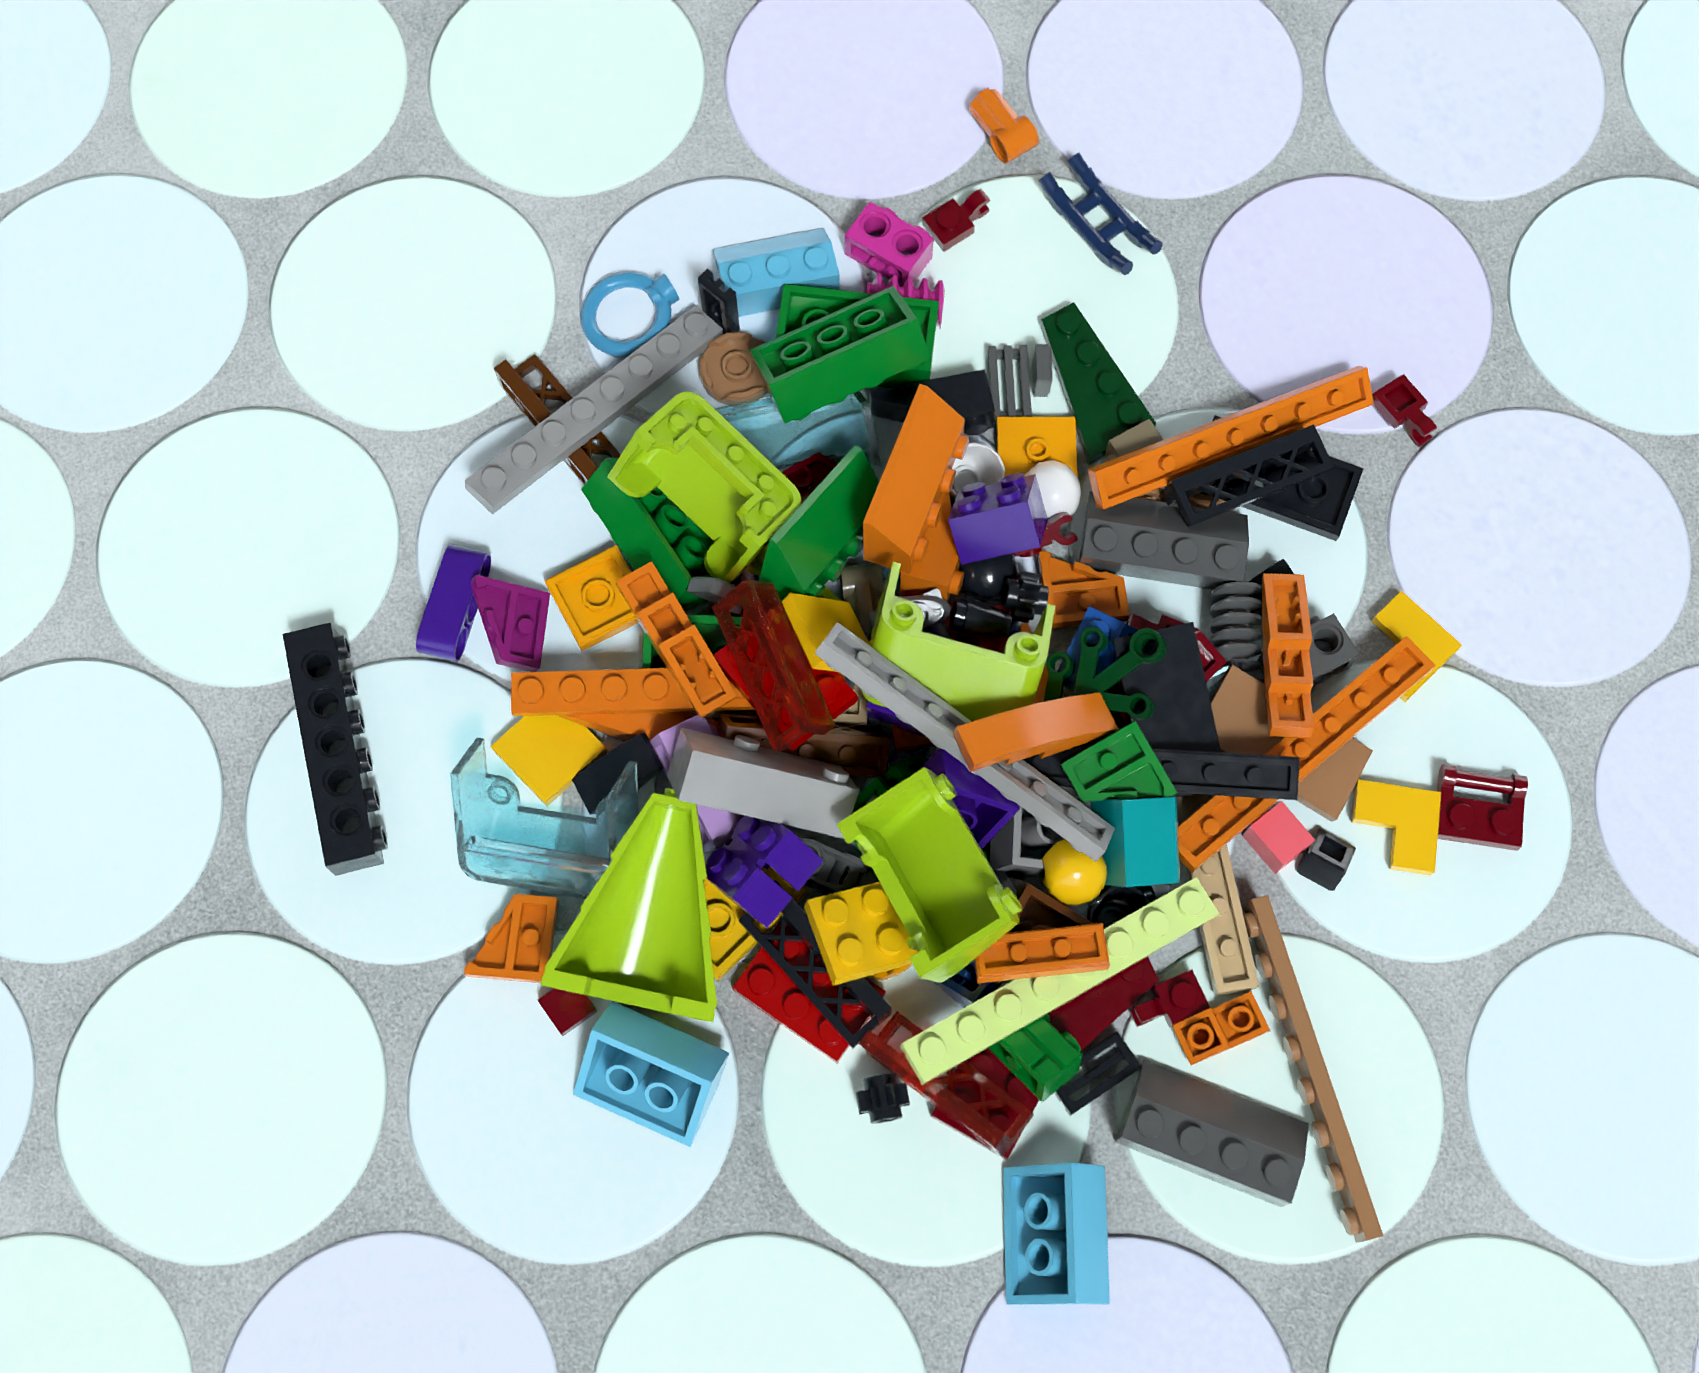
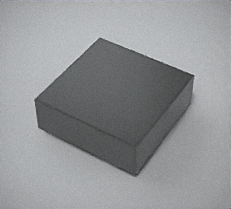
(1042, 370)

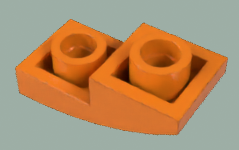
(1221, 1028)

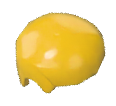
(1072, 875)

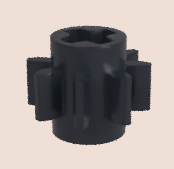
(1024, 596)
(882, 1098)

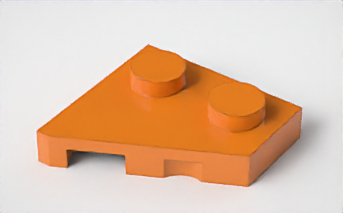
(1078, 587)
(519, 942)

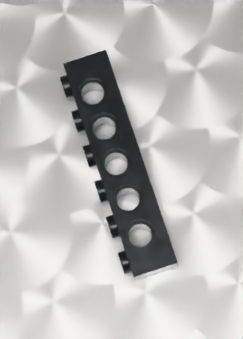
(305, 654)

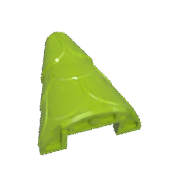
(646, 920)

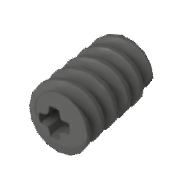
(1233, 621)

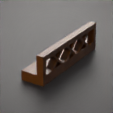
(532, 405)
(855, 748)

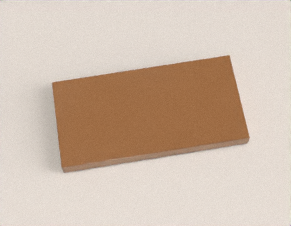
(1243, 728)

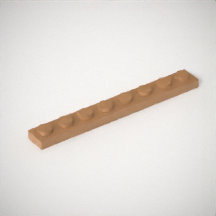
(1315, 1083)

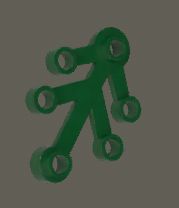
(1089, 683)

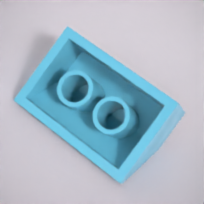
(763, 267)
(650, 1073)
(1056, 1235)

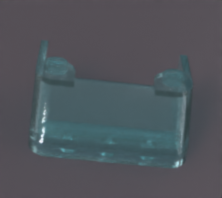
(827, 430)
(529, 845)

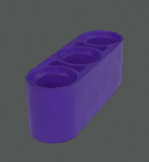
(452, 603)

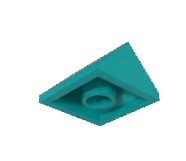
(1143, 842)

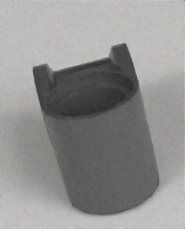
(834, 865)

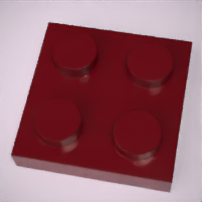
(969, 1092)

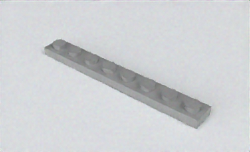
(592, 410)
(938, 720)

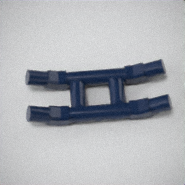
(1098, 196)

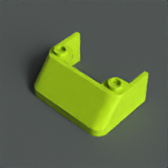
(962, 675)

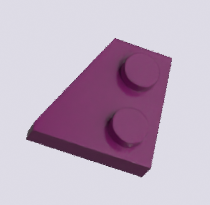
(513, 621)

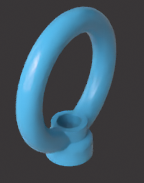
(660, 293)

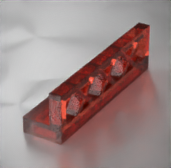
(780, 650)
(945, 1099)

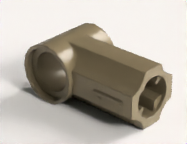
(862, 589)

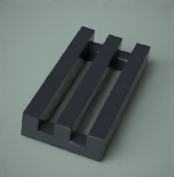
(717, 300)
(1124, 1052)

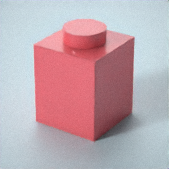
(1278, 837)

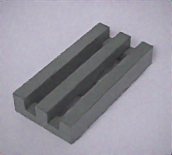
(1008, 354)

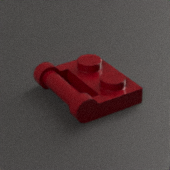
(1478, 820)

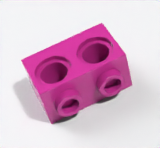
(883, 252)

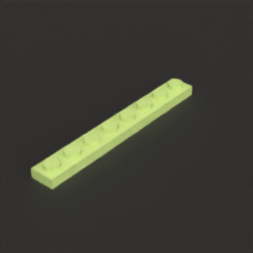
(1031, 998)

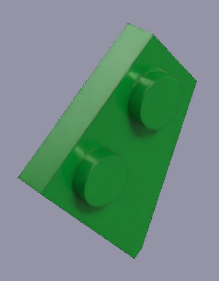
(1118, 768)

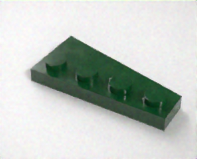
(1091, 382)

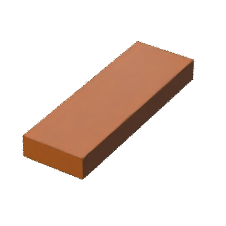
(1044, 953)

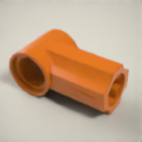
(1008, 133)

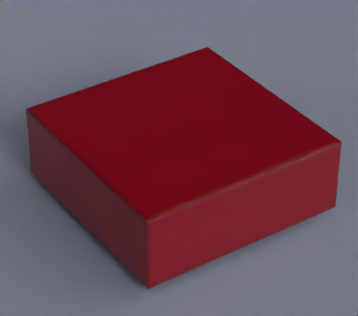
(566, 1009)

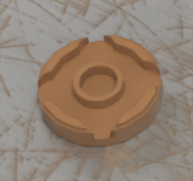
(730, 370)

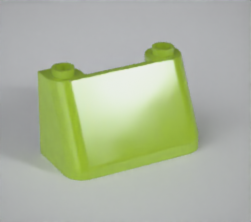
(711, 478)
(933, 873)

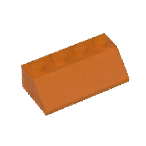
(914, 482)

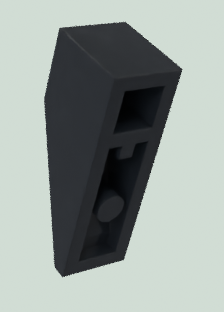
(964, 392)

